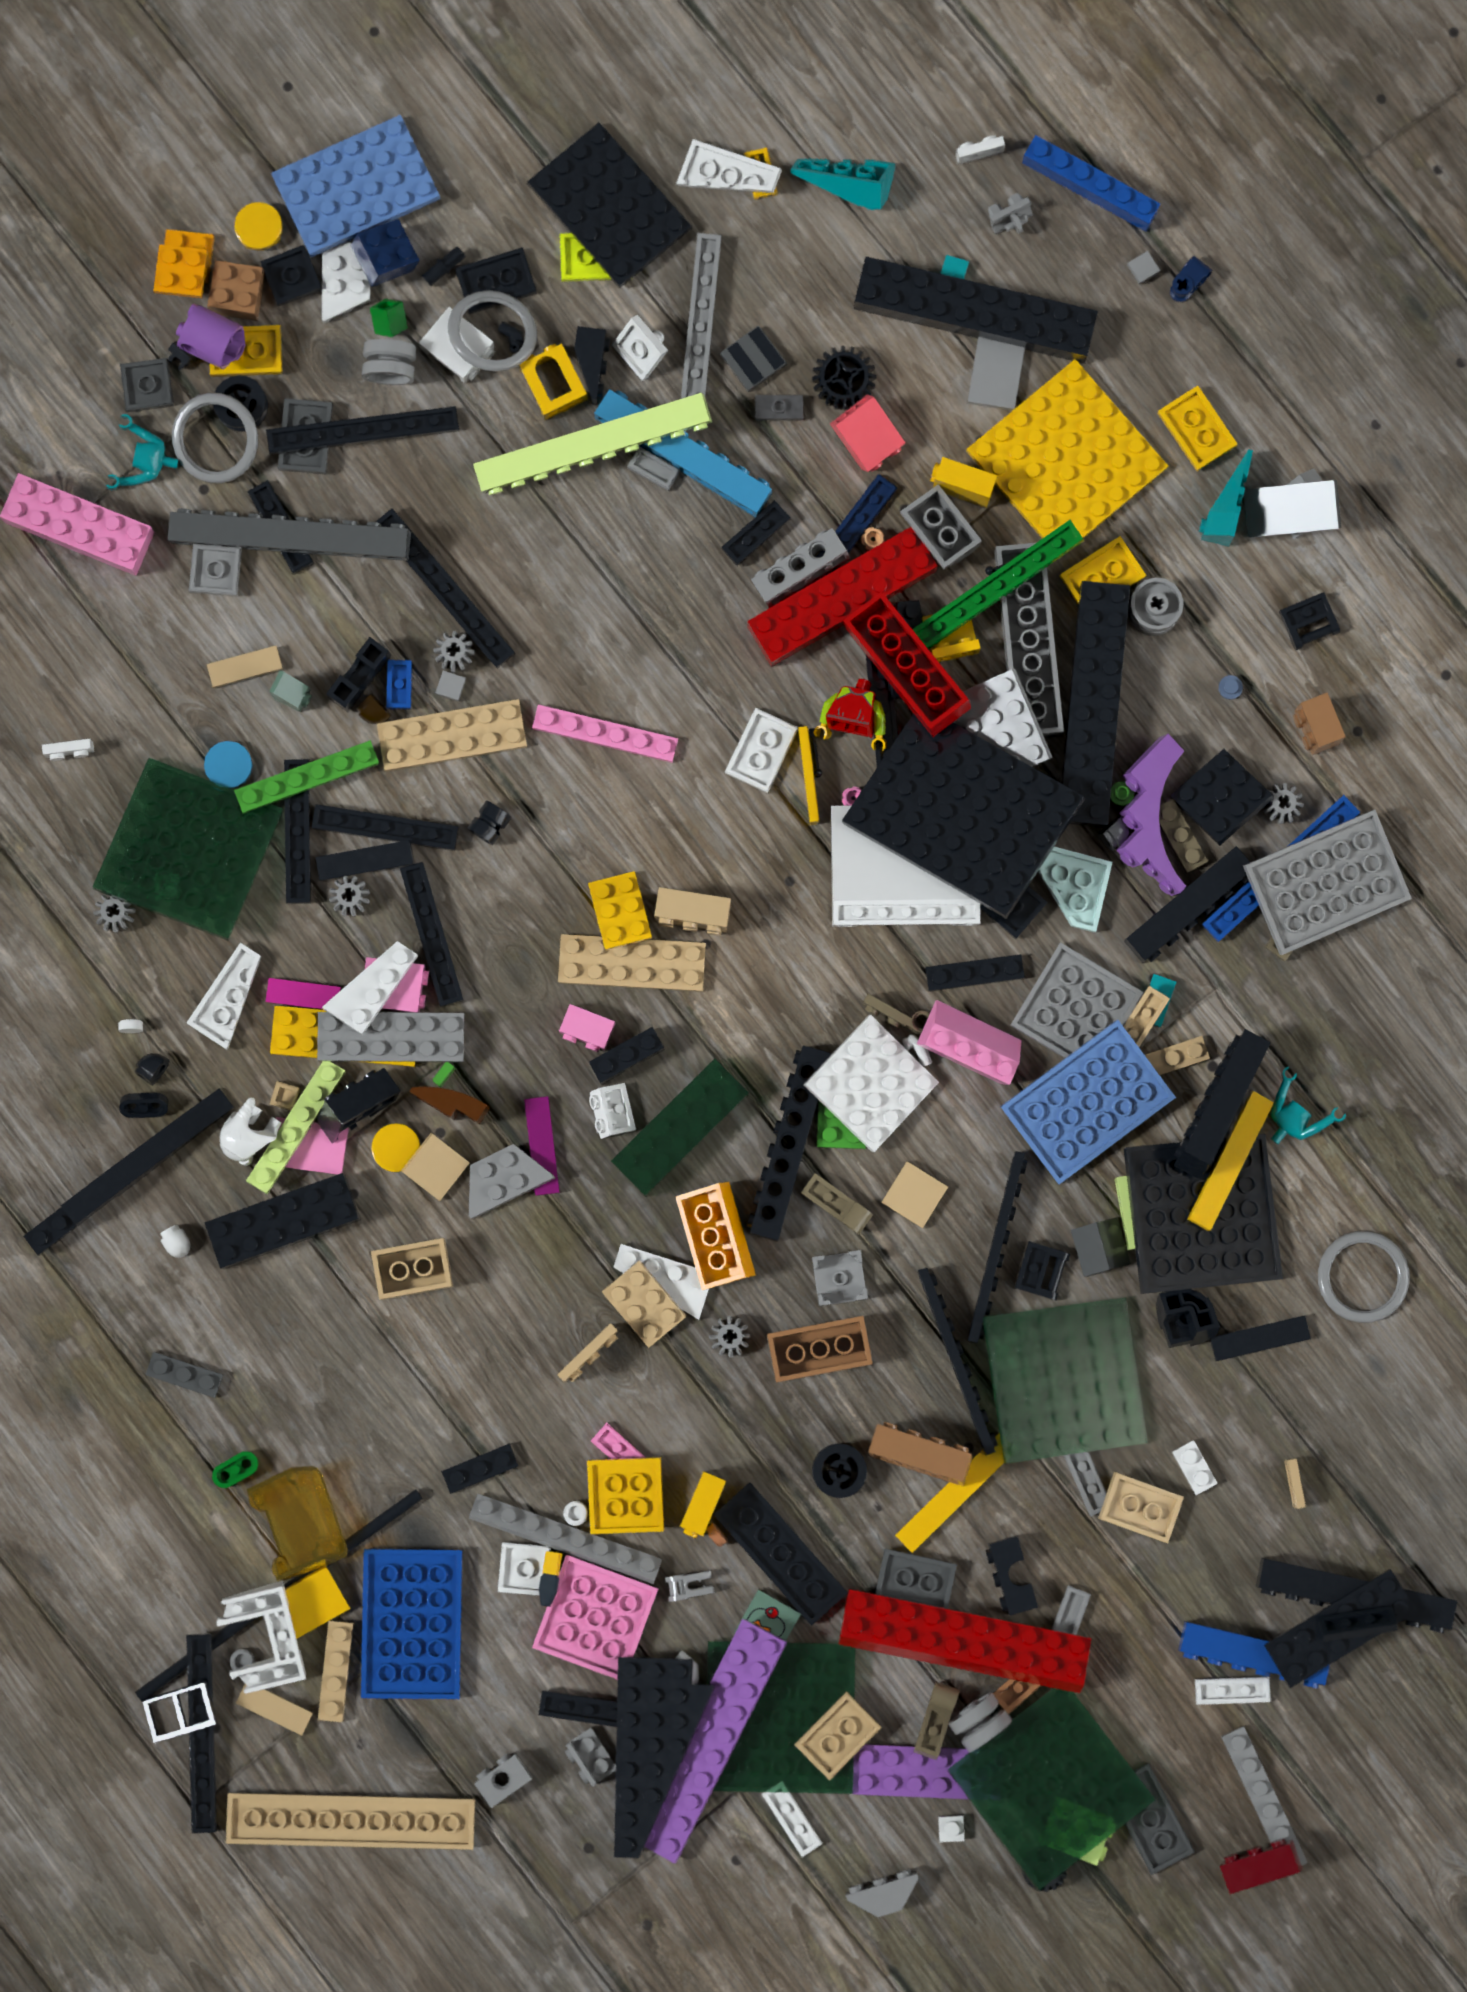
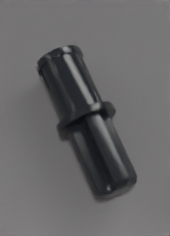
(443, 266)

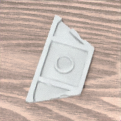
(342, 282)

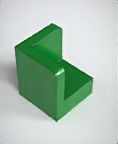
(388, 317)

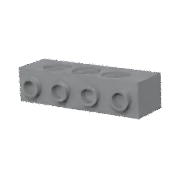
(795, 580)

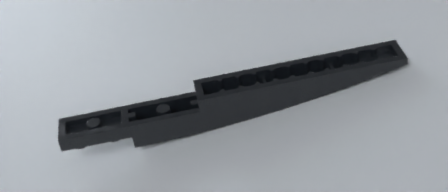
(128, 1171)

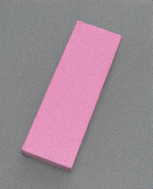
(614, 1444)

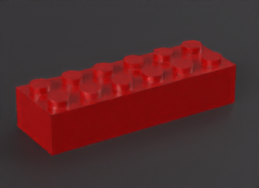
(907, 664)

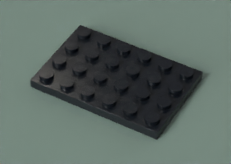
(609, 205)

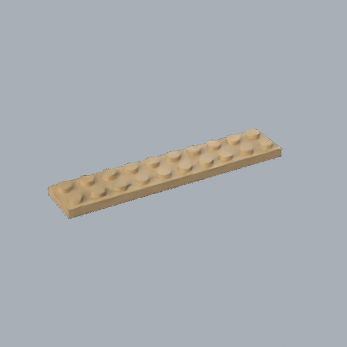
(350, 1821)

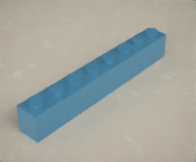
(695, 460)

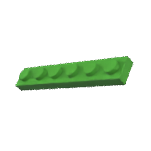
(306, 777)

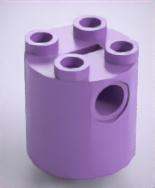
(211, 337)

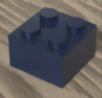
(385, 252)

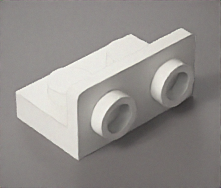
(612, 1110)

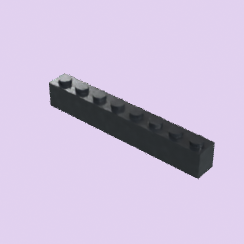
(1329, 1587)

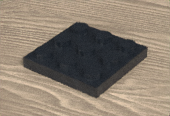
(1221, 797)

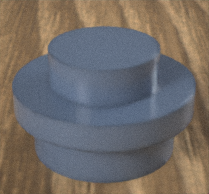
(1230, 687)

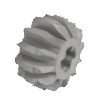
(459, 657)
(1291, 803)
(342, 892)
(116, 920)
(723, 1331)

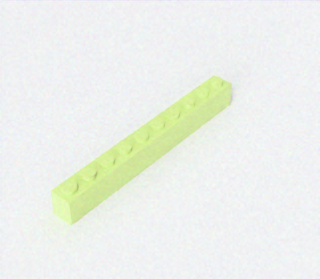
(593, 442)

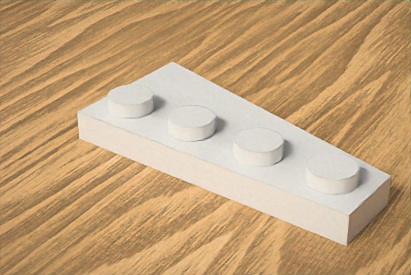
(721, 169)
(369, 991)
(225, 999)
(675, 1277)

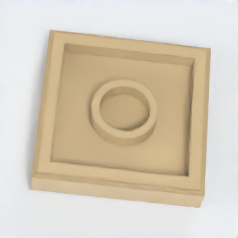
(435, 1166)
(914, 1194)

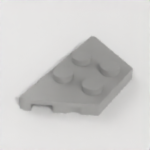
(503, 1178)

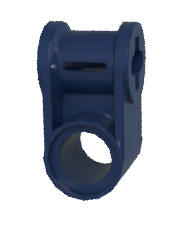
(1191, 277)

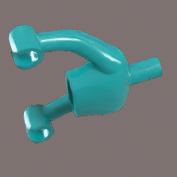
(148, 457)
(1293, 1117)

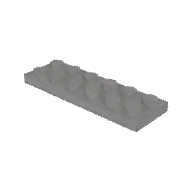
(393, 1038)

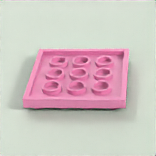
(594, 1617)

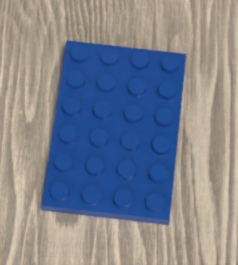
(411, 1624)

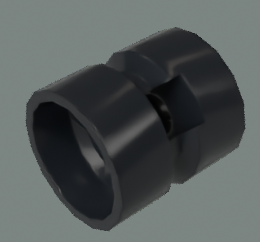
(489, 822)

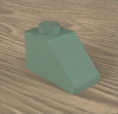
(290, 691)

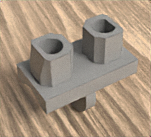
(1012, 216)

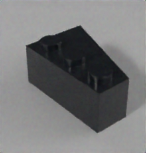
(357, 1102)

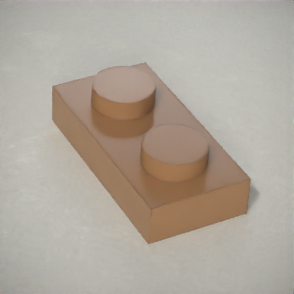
(1014, 1693)

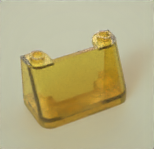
(300, 1521)

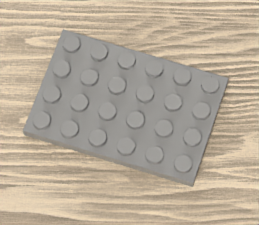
(1327, 882)

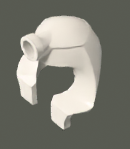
(240, 1141)

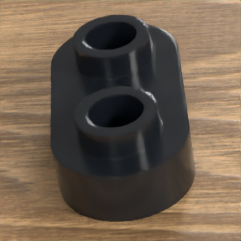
(143, 1105)

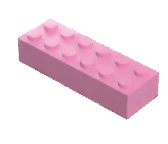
(77, 524)

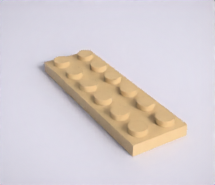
(451, 735)
(635, 965)

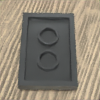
(305, 412)
(915, 1579)

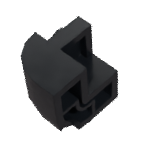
(1186, 1317)

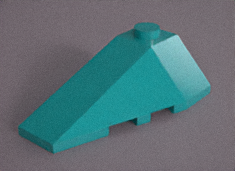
(860, 184)

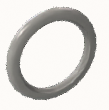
(482, 363)
(250, 427)
(1402, 1273)

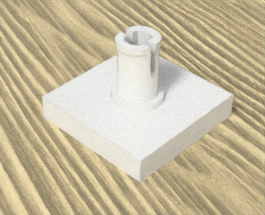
(640, 347)

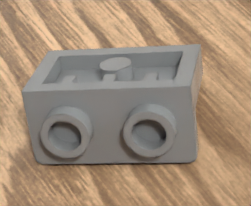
(590, 1756)

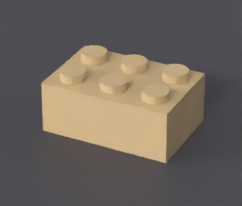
(692, 911)
(412, 1269)

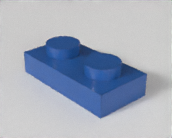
(399, 684)

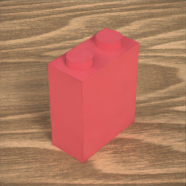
(868, 433)

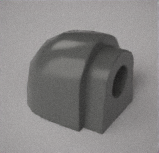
(1114, 834)

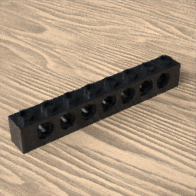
(772, 1228)

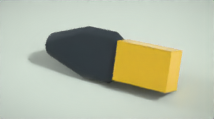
(549, 1580)

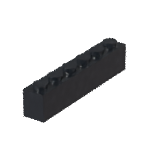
(1188, 905)

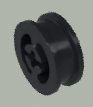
(256, 397)
(844, 1452)

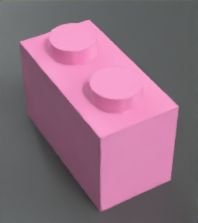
(587, 1028)

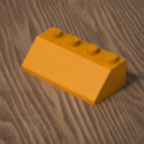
(715, 1235)

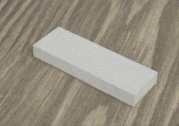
(1232, 1690)
(793, 1821)

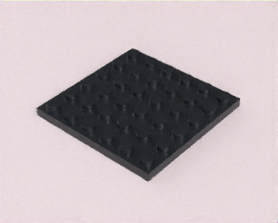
(1183, 1255)

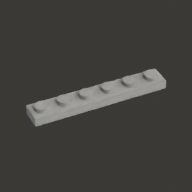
(1259, 1788)

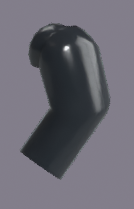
(515, 336)

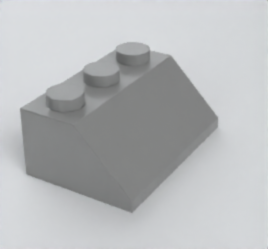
(941, 527)

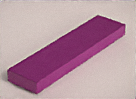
(542, 1141)

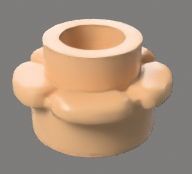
(869, 533)

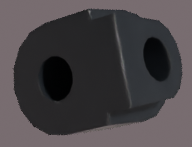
(151, 1067)

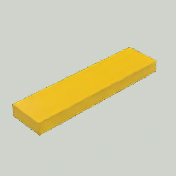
(808, 773)

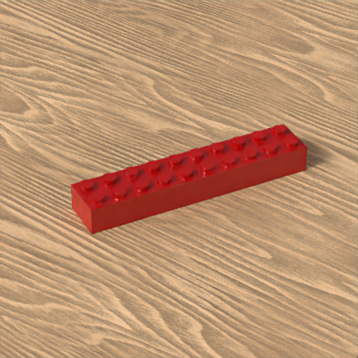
(965, 1641)

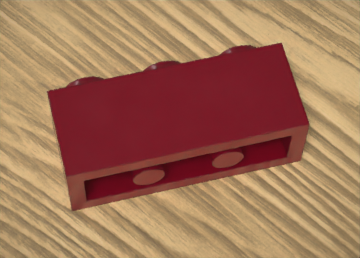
(1260, 1865)

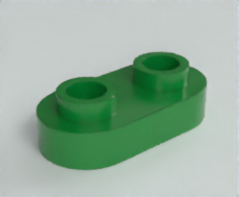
(235, 1469)

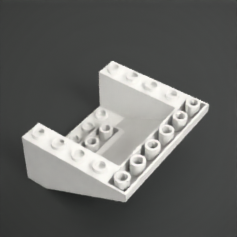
(885, 889)

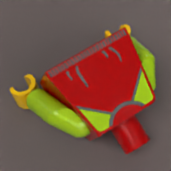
(854, 712)

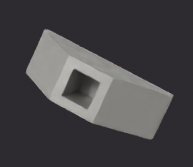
(884, 1895)

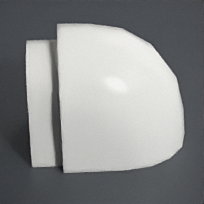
(175, 1241)

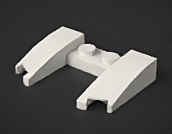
(287, 1662)

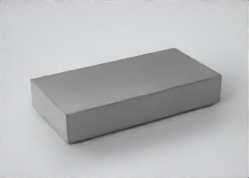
(653, 468)
(1071, 1611)

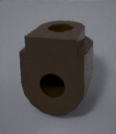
(373, 710)

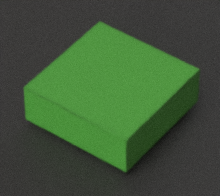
(443, 1074)

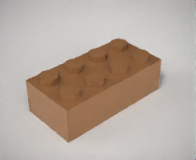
(819, 1349)
(919, 1454)

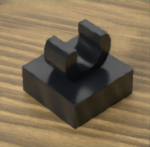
(185, 357)

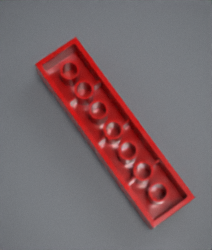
(830, 600)

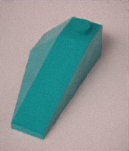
(1223, 517)

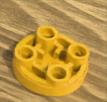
(258, 226)
(394, 1146)

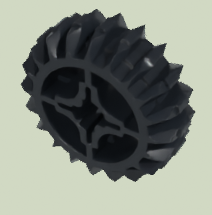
(851, 373)

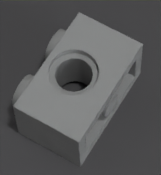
(494, 1792)

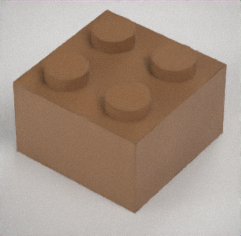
(236, 290)
(1319, 724)

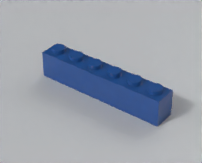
(1090, 183)
(1236, 1649)

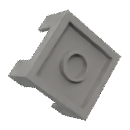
(839, 1278)

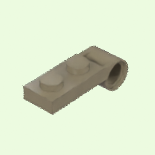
(894, 1017)
(837, 1204)
(936, 1720)

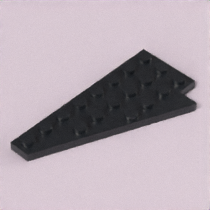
(654, 1730)

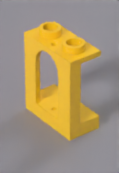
(564, 402)

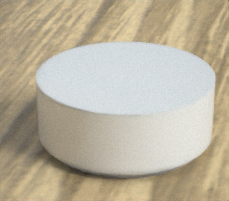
(130, 1026)
(575, 1513)

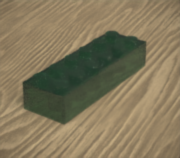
(680, 1127)

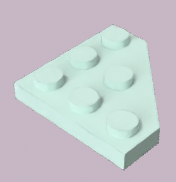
(1077, 885)

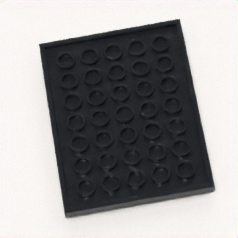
(964, 812)

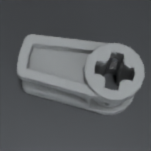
(684, 1591)

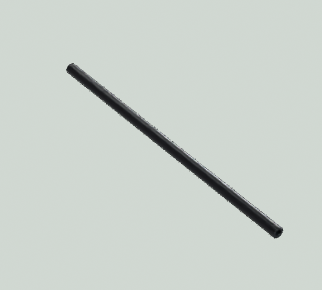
(233, 1628)

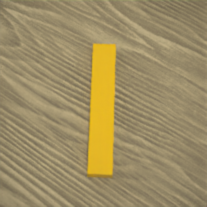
(1230, 1161)
(949, 1499)

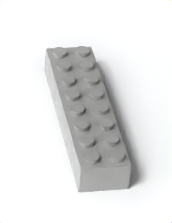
(1031, 643)

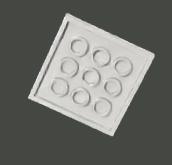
(871, 1083)

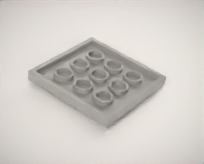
(1005, 718)
(1073, 1002)

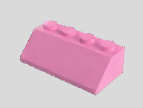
(971, 1043)

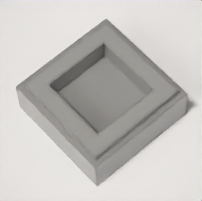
(1143, 267)
(450, 686)

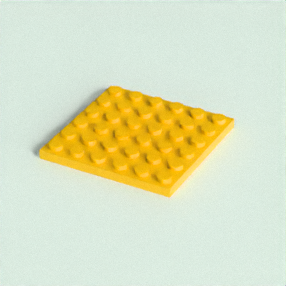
(1067, 455)

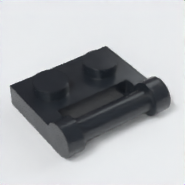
(1307, 613)
(1034, 1269)

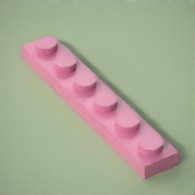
(605, 733)

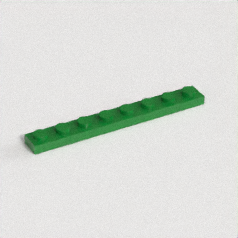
(998, 584)

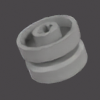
(388, 362)
(1165, 596)
(982, 1725)

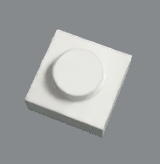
(951, 1828)

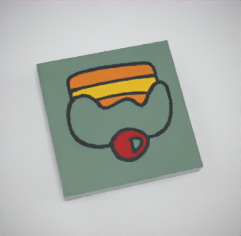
(771, 1615)

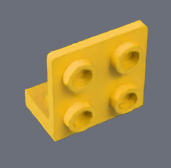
(957, 644)

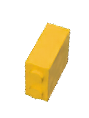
(964, 481)
(702, 1505)

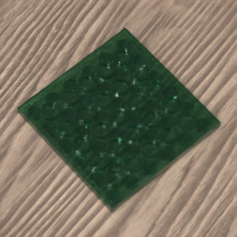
(187, 850)
(1065, 1380)
(797, 1695)
(1051, 1786)

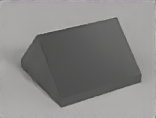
(1100, 1246)

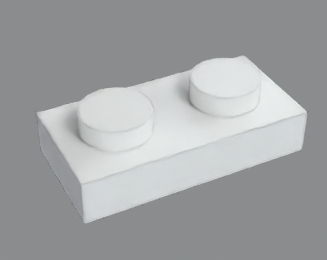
(971, 151)
(78, 748)
(1194, 1467)

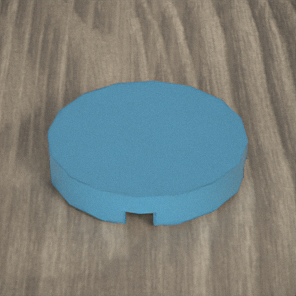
(228, 764)

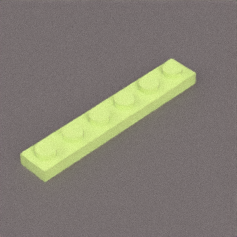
(295, 1126)

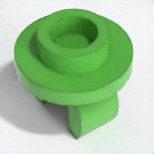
(1121, 794)

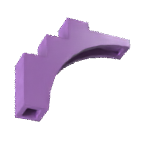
(1142, 814)

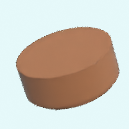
(716, 1534)

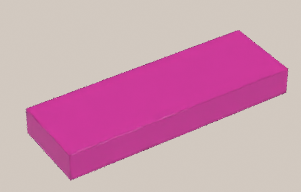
(299, 993)

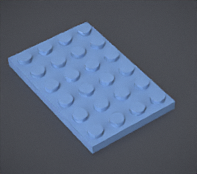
(355, 185)
(1088, 1101)

